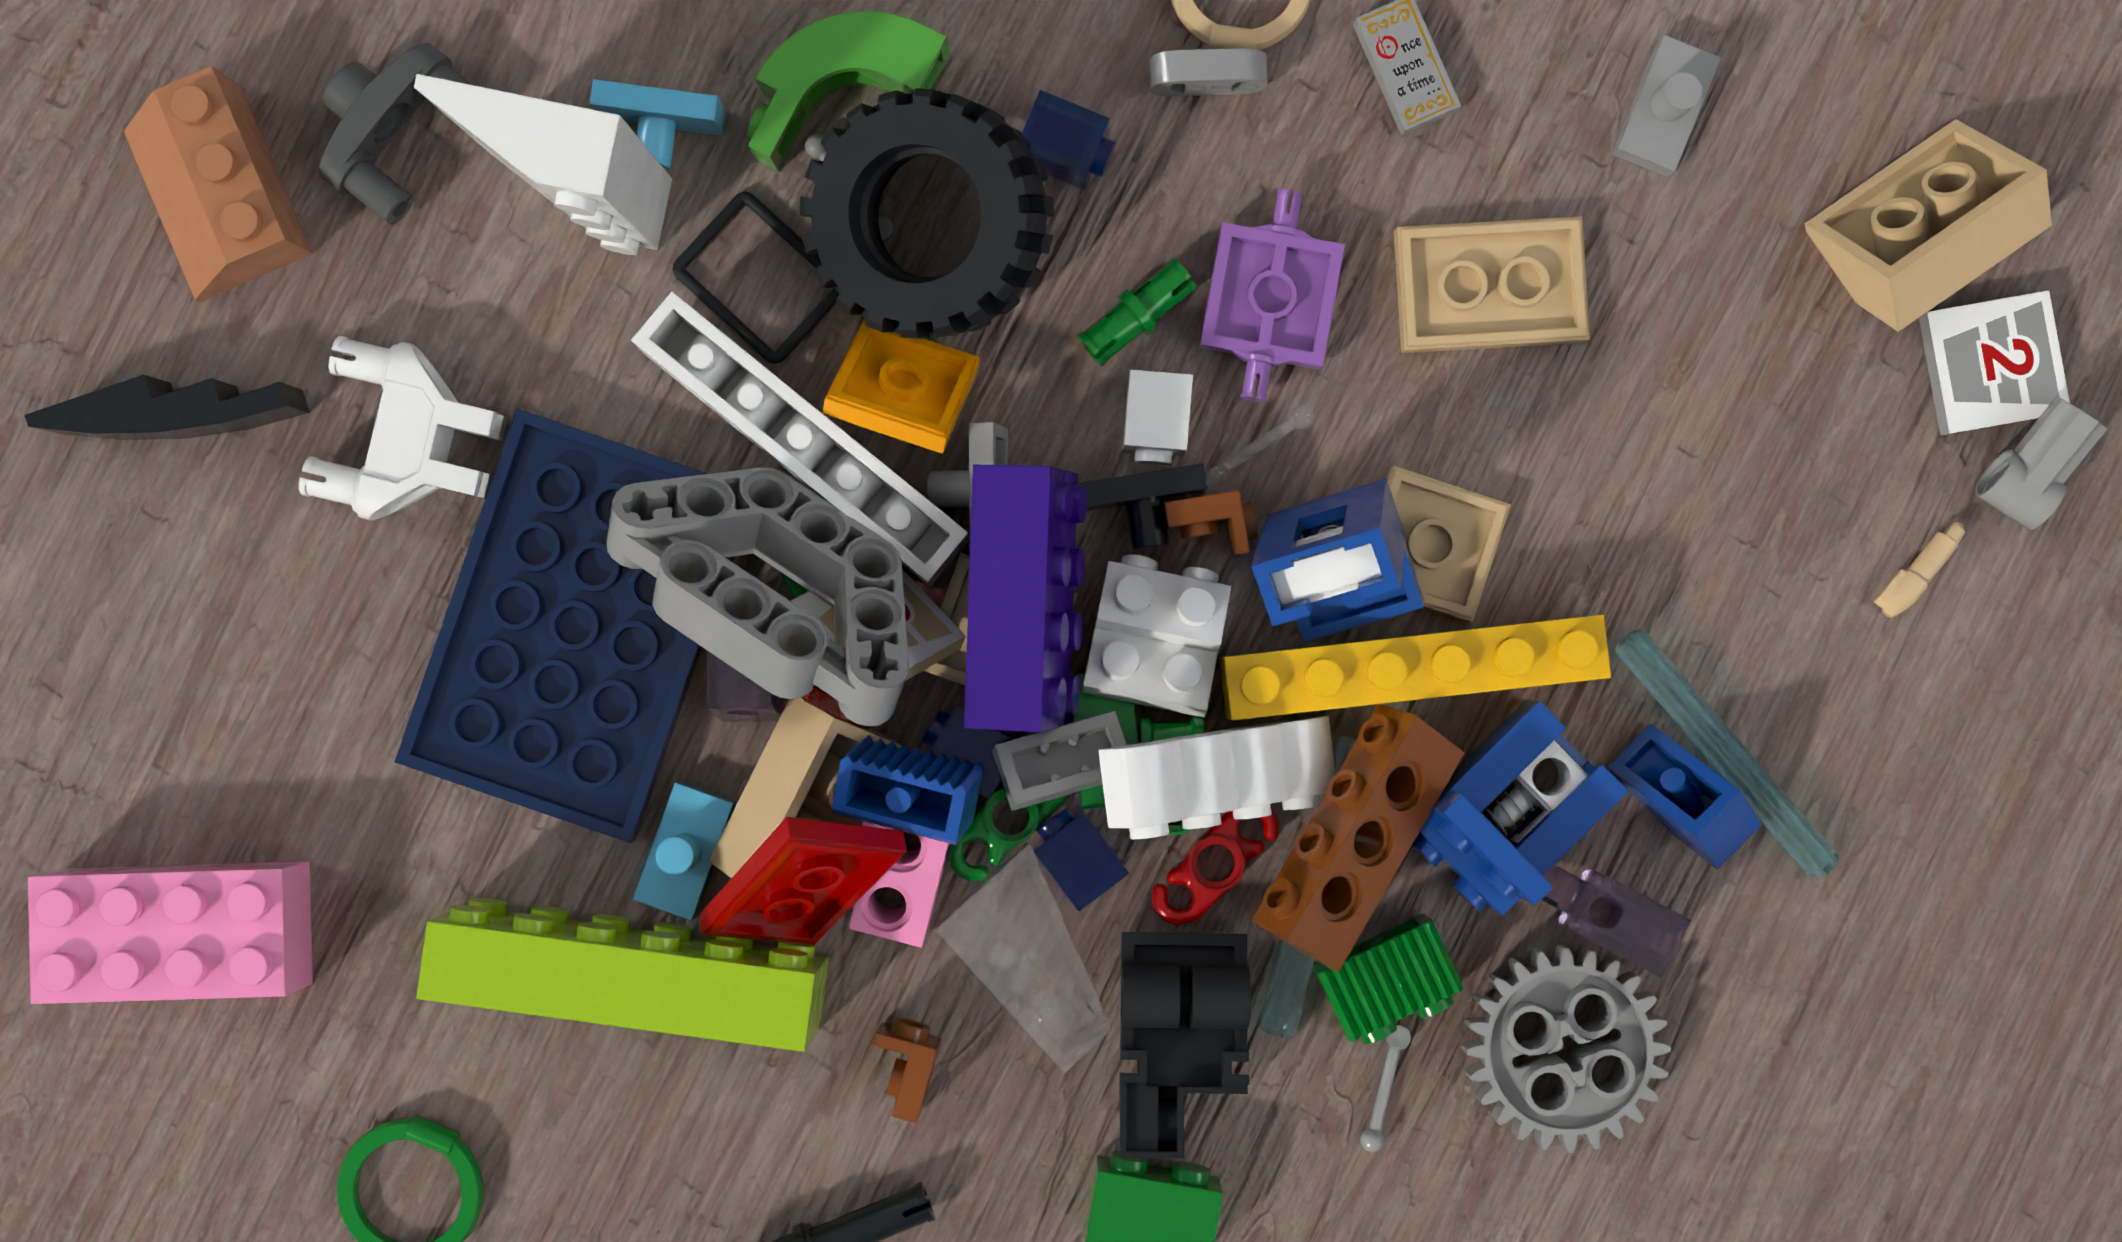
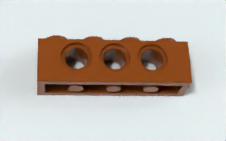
(1358, 836)

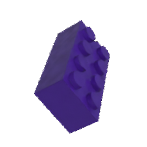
(1023, 598)

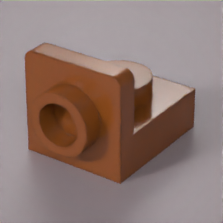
(1199, 517)
(912, 1076)

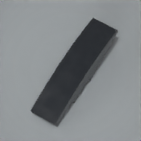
(152, 410)

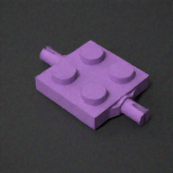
(1271, 295)

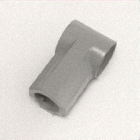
(2031, 478)

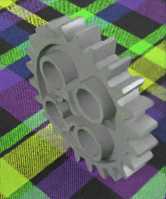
(1577, 1103)

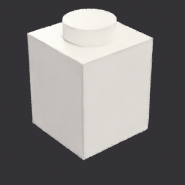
(1157, 416)

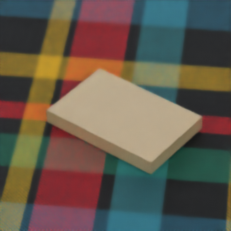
(1491, 284)

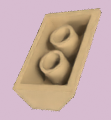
(1932, 222)
(790, 780)

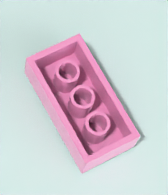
(170, 932)

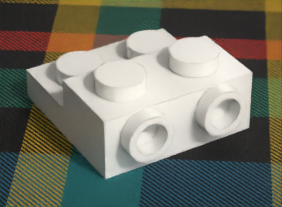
(1157, 636)

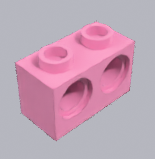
(918, 879)

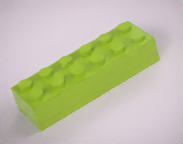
(623, 974)

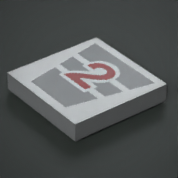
(1993, 362)

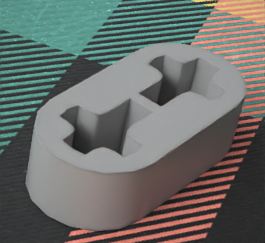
(1208, 72)

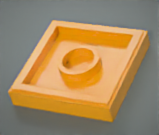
(902, 387)

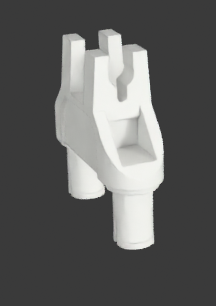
(408, 437)

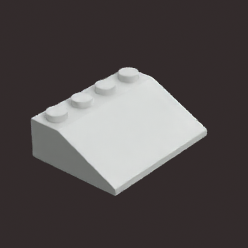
(568, 153)

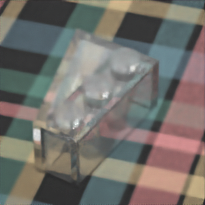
(1024, 955)

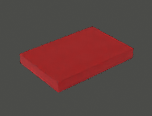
(802, 881)

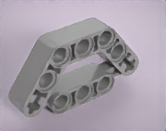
(690, 525)

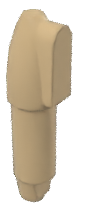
(1910, 583)

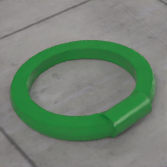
(429, 1135)

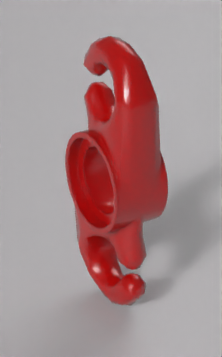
(1204, 890)

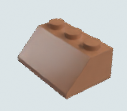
(214, 183)

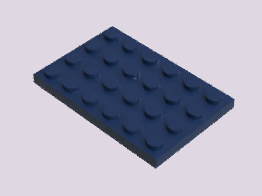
(550, 655)

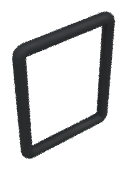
(722, 311)

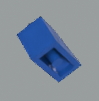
(1686, 796)

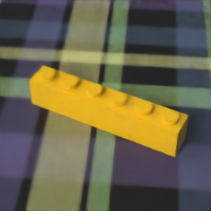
(1415, 667)

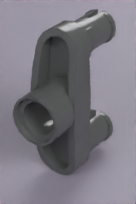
(371, 116)

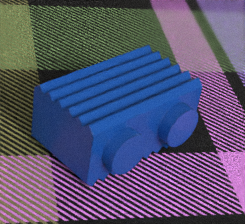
(907, 790)

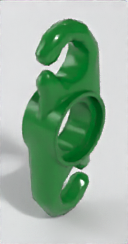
(996, 841)

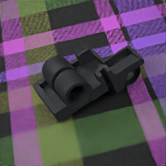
(1184, 1026)

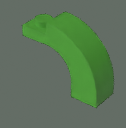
(837, 54)

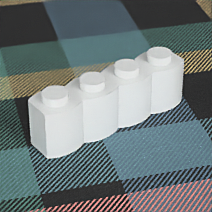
(1216, 773)

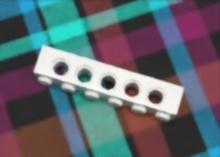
(799, 437)

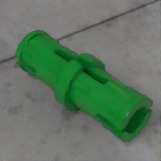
(1137, 312)

